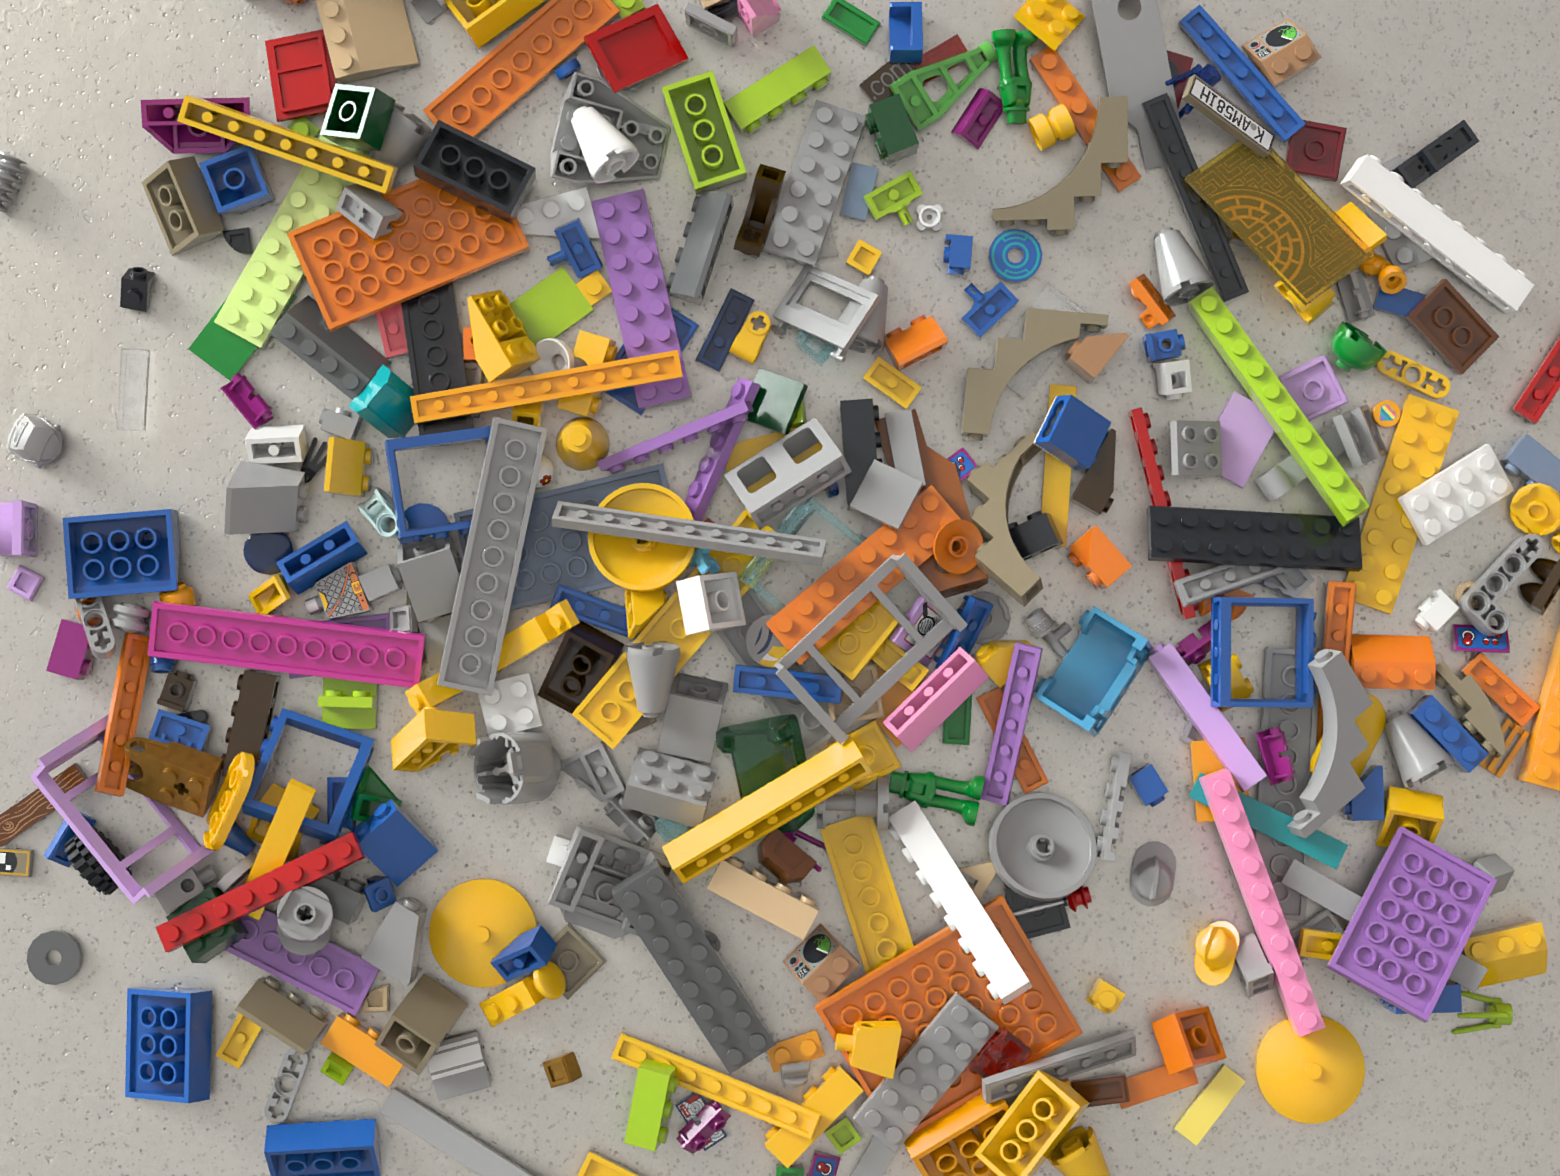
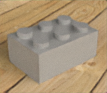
(669, 787)

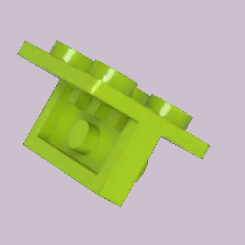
(349, 703)

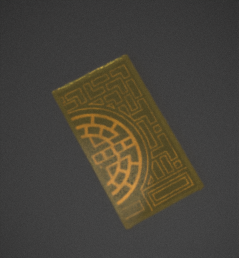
(1280, 219)

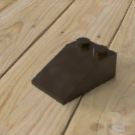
(579, 666)

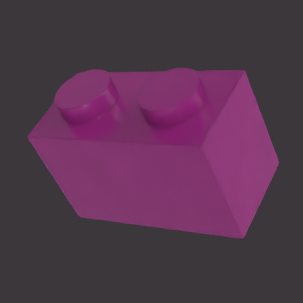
(71, 651)

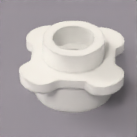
(923, 223)

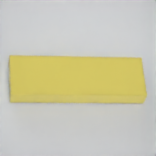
(1209, 1104)

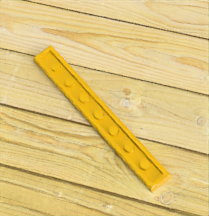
(722, 1087)

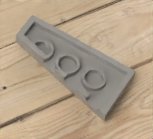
(1120, 766)

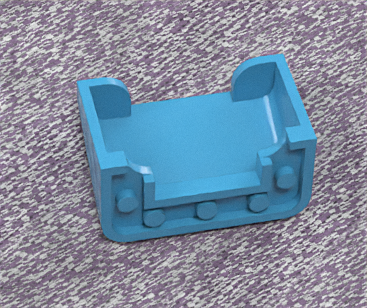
(1095, 671)

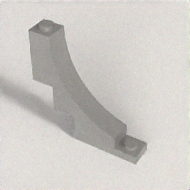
(1333, 779)

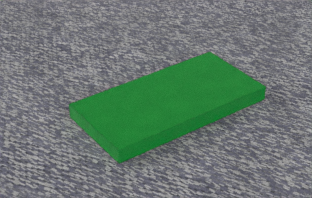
(223, 348)

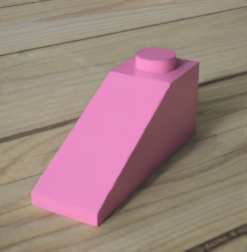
(758, 14)

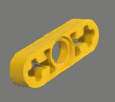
(1427, 389)

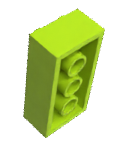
(704, 132)

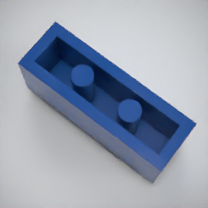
(321, 557)
(1448, 733)

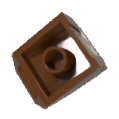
(784, 858)

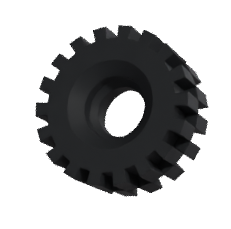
(89, 866)

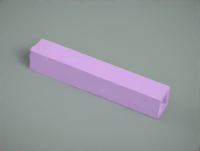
(1206, 719)

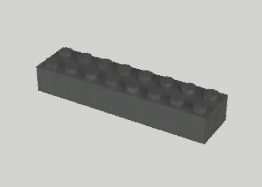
(693, 966)

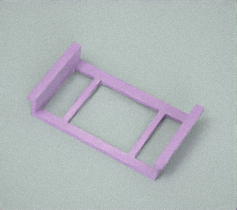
(115, 868)

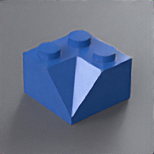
(237, 180)

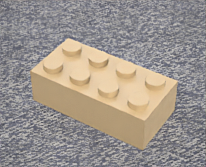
(763, 897)

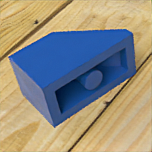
(1370, 802)
(525, 954)

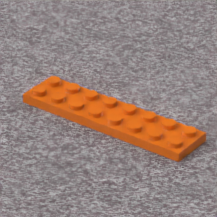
(519, 63)
(825, 594)

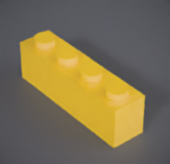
(830, 1099)

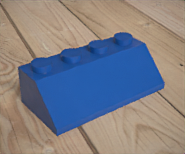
(324, 1148)

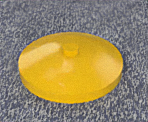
(637, 562)
(475, 926)
(1311, 1074)

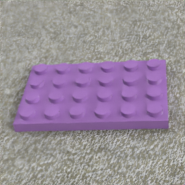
(1412, 924)

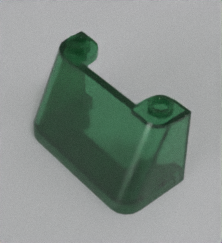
(763, 753)

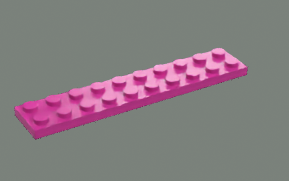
(286, 644)

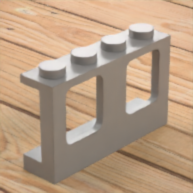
(793, 481)

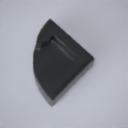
(240, 240)

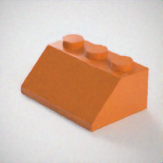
(1393, 661)

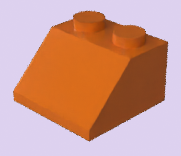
(915, 342)
(1188, 1040)

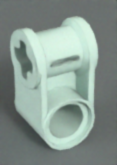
(380, 511)

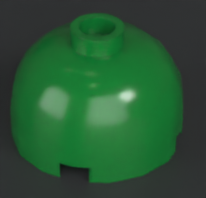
(1355, 348)

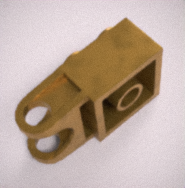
(174, 774)

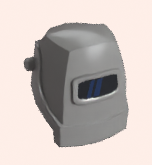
(35, 439)

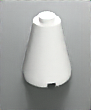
(602, 145)

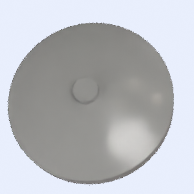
(1042, 846)

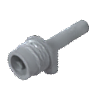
(1042, 624)

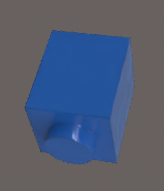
(1147, 785)

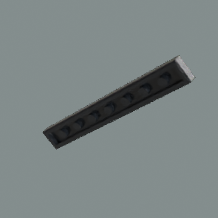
(1200, 215)

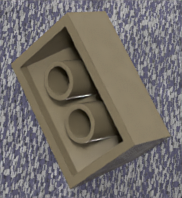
(182, 205)
(283, 1014)

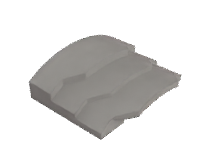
(588, 873)

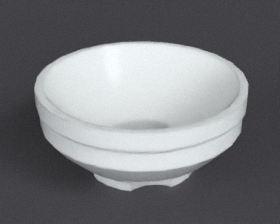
(548, 351)

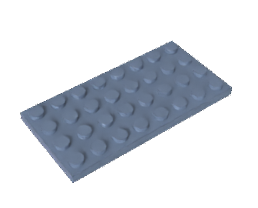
(562, 554)

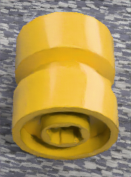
(1054, 126)

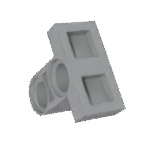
(1253, 966)

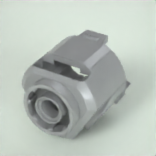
(525, 778)

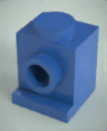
(958, 254)
(1154, 349)

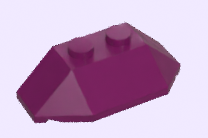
(161, 118)

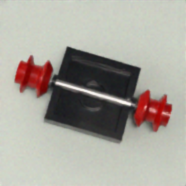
(1045, 916)

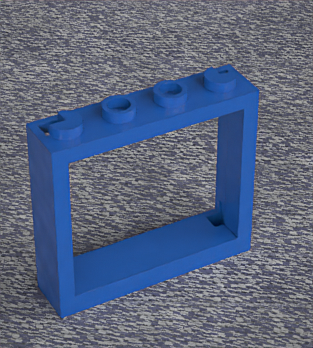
(424, 441)
(1221, 651)
(311, 827)

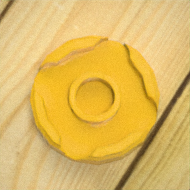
(1536, 509)

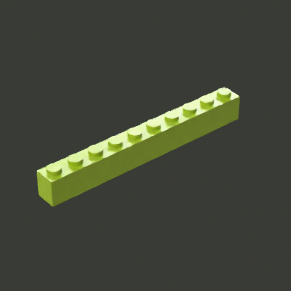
(1278, 406)

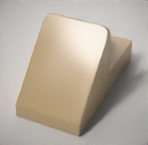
(982, 873)

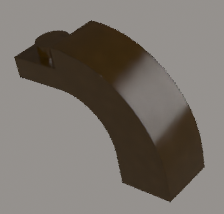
(760, 210)

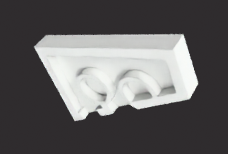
(546, 214)

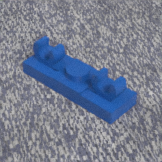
(975, 615)

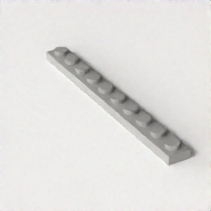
(689, 533)

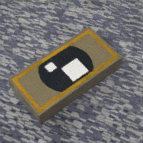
(16, 862)

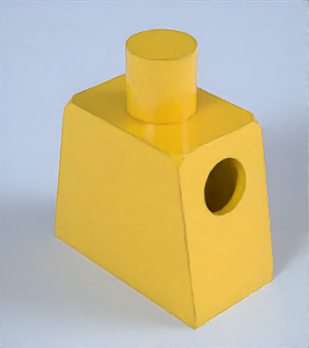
(872, 1046)

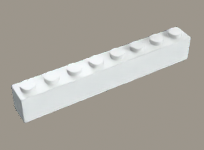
(1437, 233)
(959, 902)

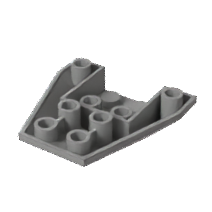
(632, 120)

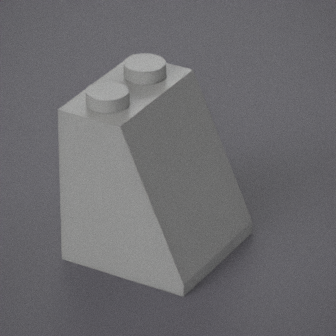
(264, 499)
(430, 575)
(692, 717)
(398, 941)

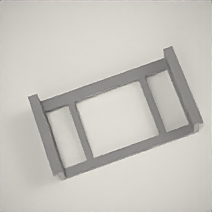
(923, 645)

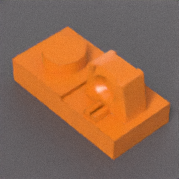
(1157, 311)

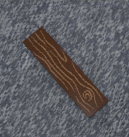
(35, 806)

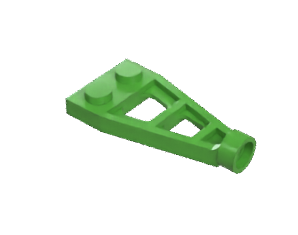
(916, 100)

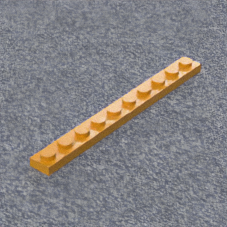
(546, 386)

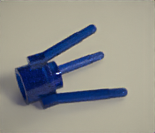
(1207, 73)

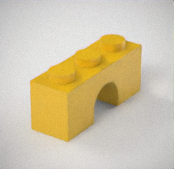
(593, 350)

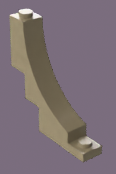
(1042, 332)

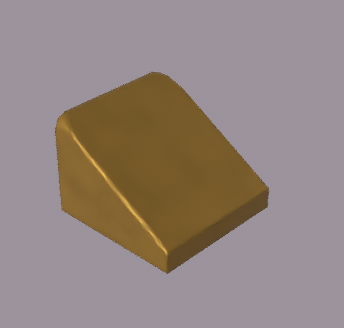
(562, 1069)

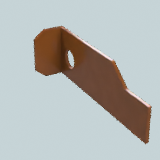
(945, 479)

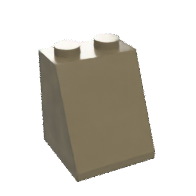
(420, 1024)

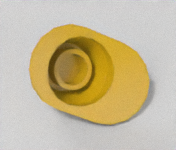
(1216, 952)

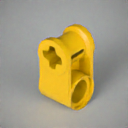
(749, 341)

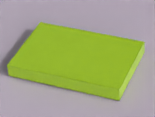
(551, 307)

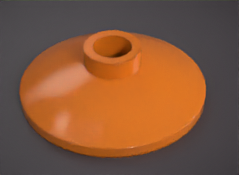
(963, 556)

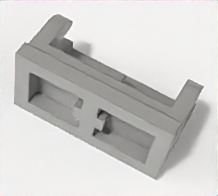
(367, 210)

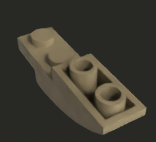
(1480, 715)

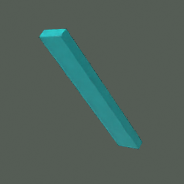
(1274, 824)

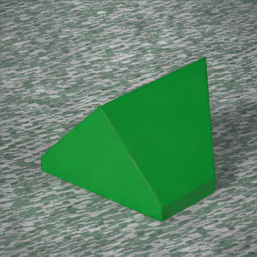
(370, 795)

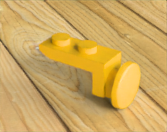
(541, 984)

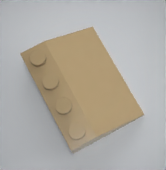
(367, 37)

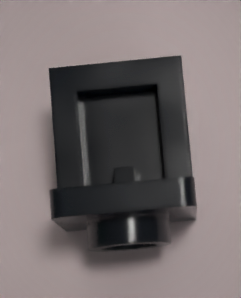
(136, 289)

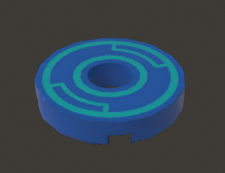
(1019, 240)

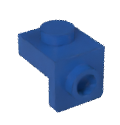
(379, 893)

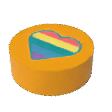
(1386, 413)

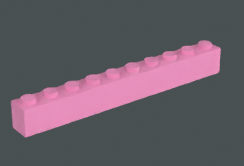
(1261, 902)

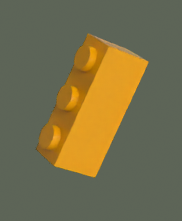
(357, 1047)

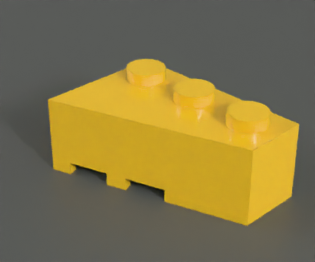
(430, 737)

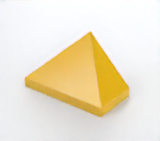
(270, 595)

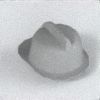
(1153, 874)

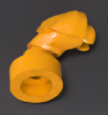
(1390, 277)

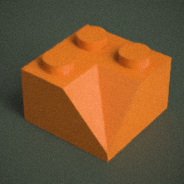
(1098, 558)

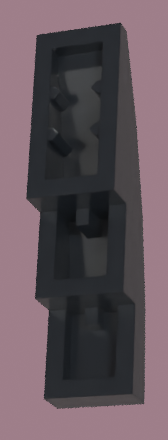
(1437, 154)

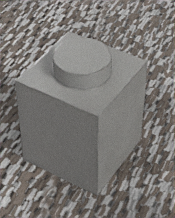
(381, 582)

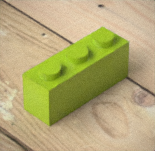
(651, 1105)

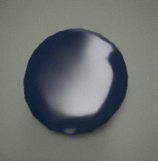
(266, 549)

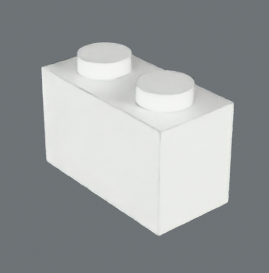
(276, 444)

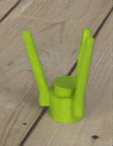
(1496, 1014)

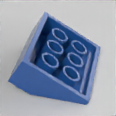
(122, 553)
(168, 1044)

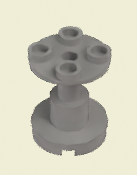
(864, 803)
(304, 921)

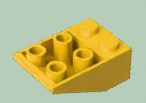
(499, 337)

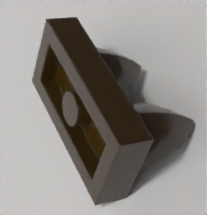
(1538, 594)

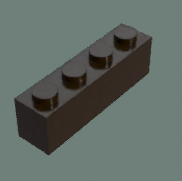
(251, 715)

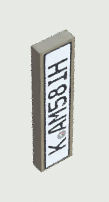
(1228, 116)

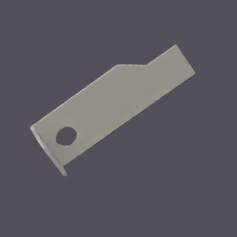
(1135, 65)

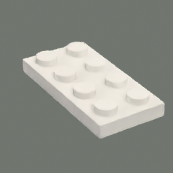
(1455, 494)

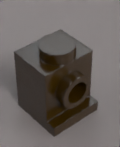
(183, 700)

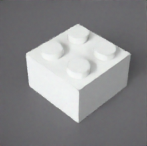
(512, 705)

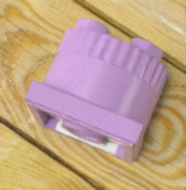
(18, 529)

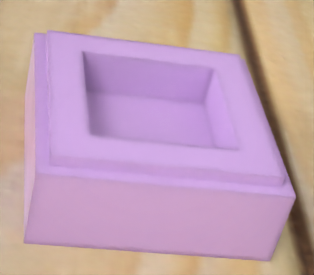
(25, 582)

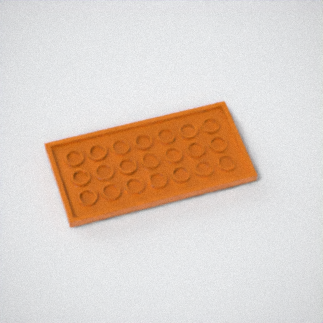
(429, 247)

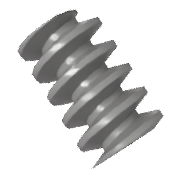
(8, 168)

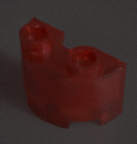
(1000, 1054)

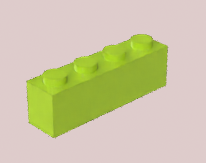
(777, 90)

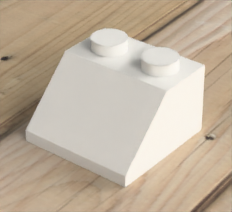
(710, 603)

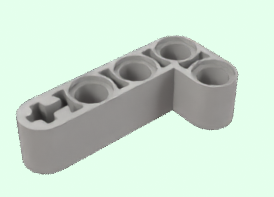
(1288, 473)
(1504, 580)

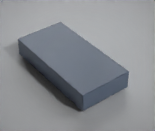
(860, 183)

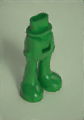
(1014, 90)
(923, 786)

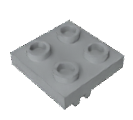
(1195, 448)

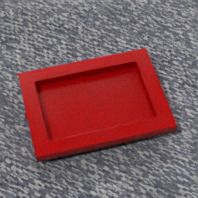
(636, 48)
(300, 75)

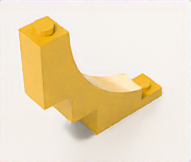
(516, 645)

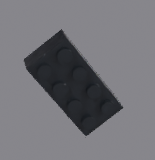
(474, 171)

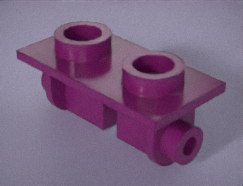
(250, 406)
(1193, 649)
(1272, 743)
(695, 1136)

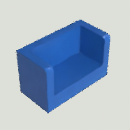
(905, 32)

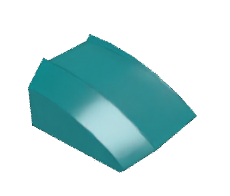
(386, 404)

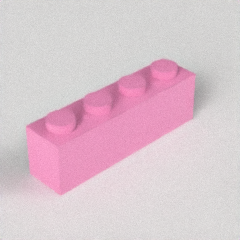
(935, 699)

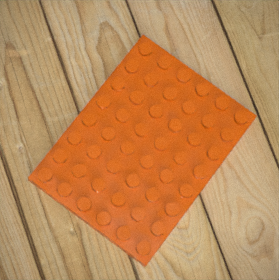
(924, 979)

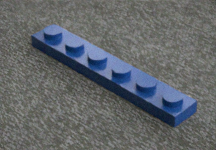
(1241, 73)

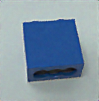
(1072, 432)

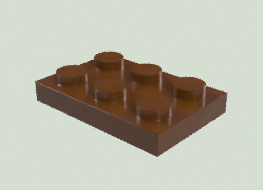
(1452, 326)

